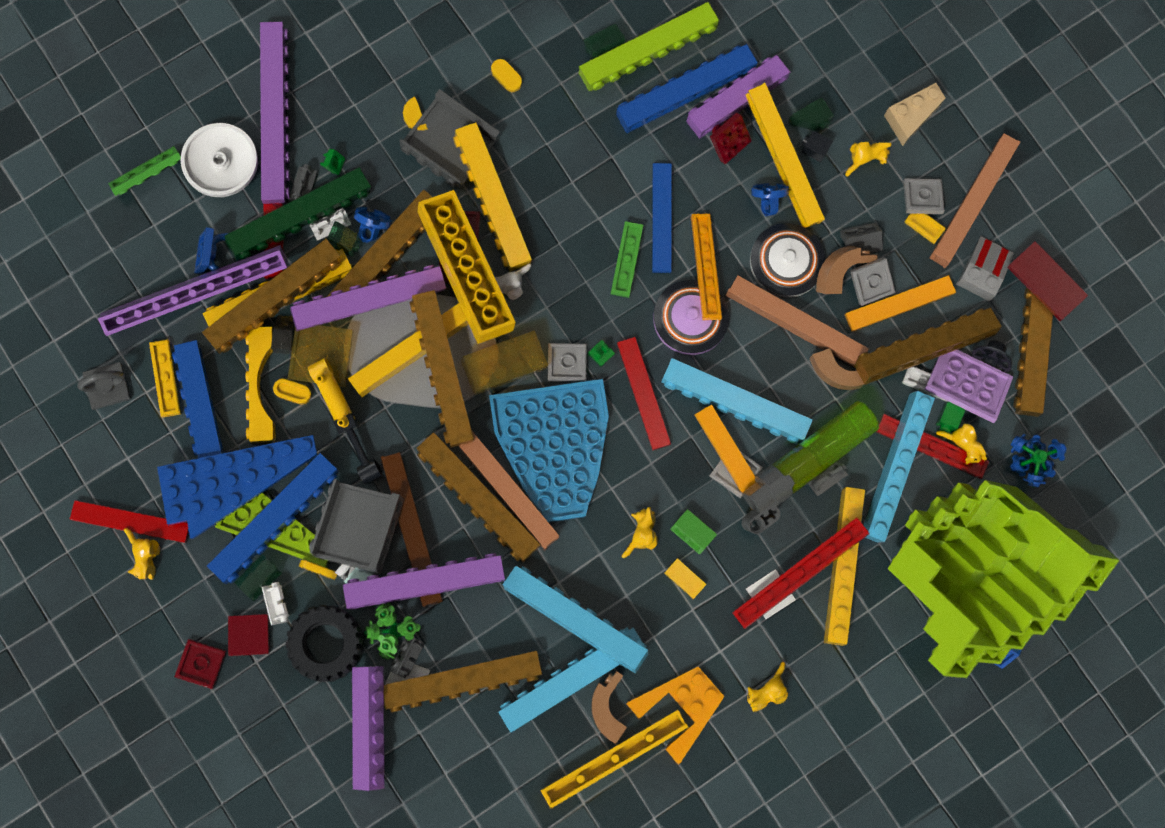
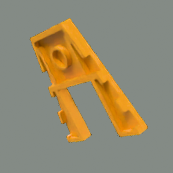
(694, 695)

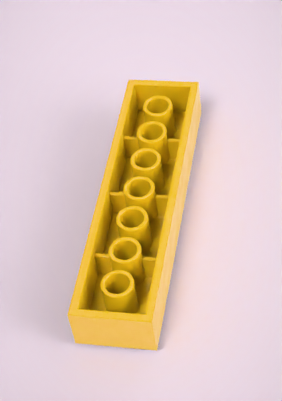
(466, 266)

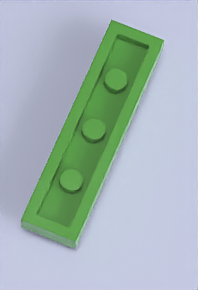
(139, 174)
(627, 259)

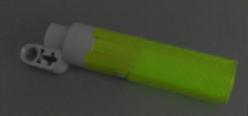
(805, 463)

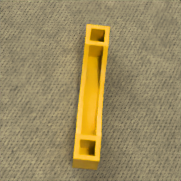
(261, 427)

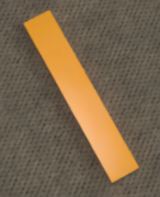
(706, 267)
(900, 303)
(726, 448)

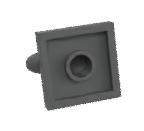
(105, 386)

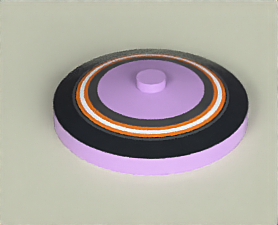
(680, 321)

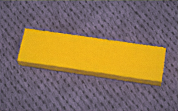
(165, 378)

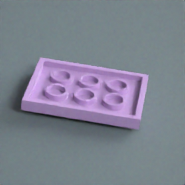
(969, 384)

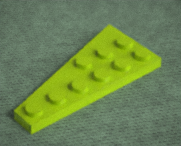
(292, 541)

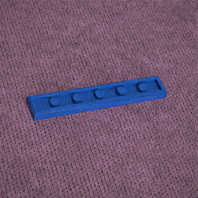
(661, 218)

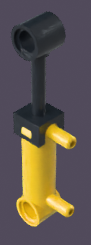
(343, 418)

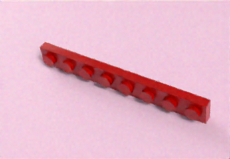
(801, 573)

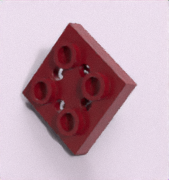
(728, 135)

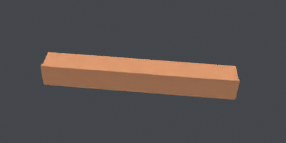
(974, 200)
(795, 321)
(509, 492)

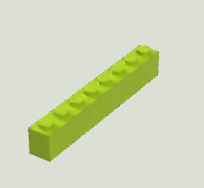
(648, 47)

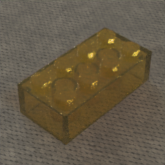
(504, 362)

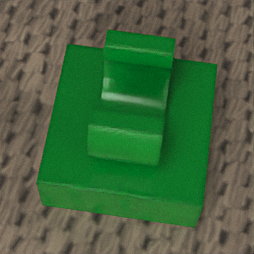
(333, 161)
(601, 353)

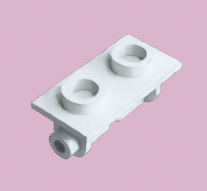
(323, 226)
(276, 608)

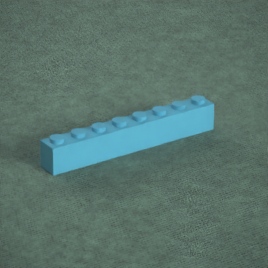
(736, 401)
(897, 465)
(576, 619)
(559, 687)

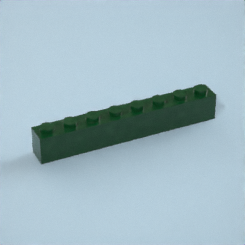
(298, 213)

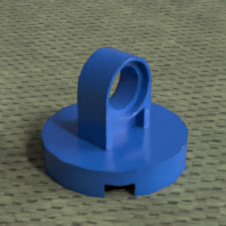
(770, 196)
(371, 220)

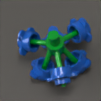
(1038, 456)

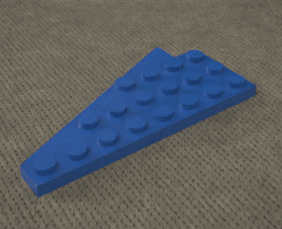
(217, 485)

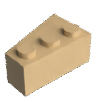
(913, 112)

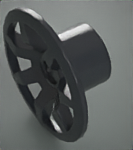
(995, 354)

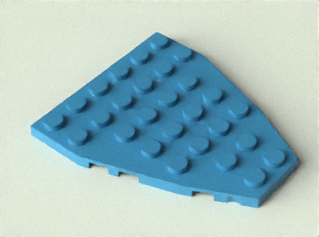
(554, 443)

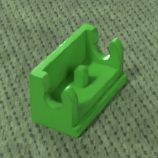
(693, 531)

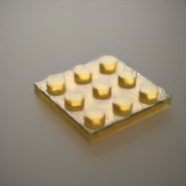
(319, 343)

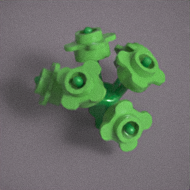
(389, 642)

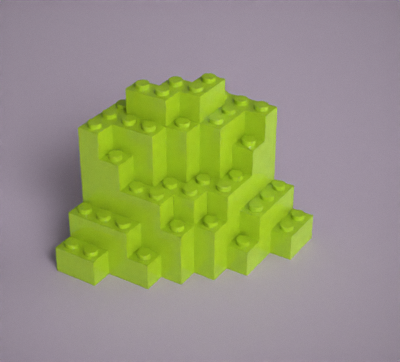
(993, 572)

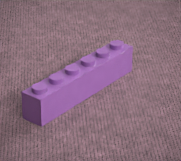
(733, 99)
(368, 727)

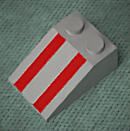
(985, 269)

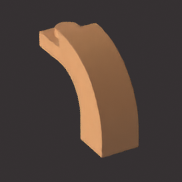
(835, 266)
(832, 373)
(600, 710)

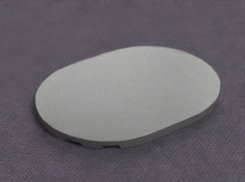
(388, 326)

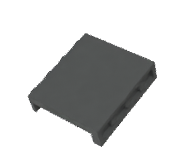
(436, 145)
(356, 527)

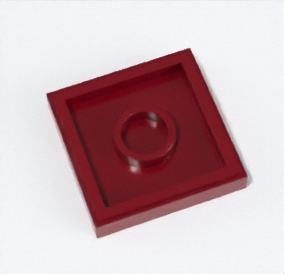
(248, 635)
(200, 664)

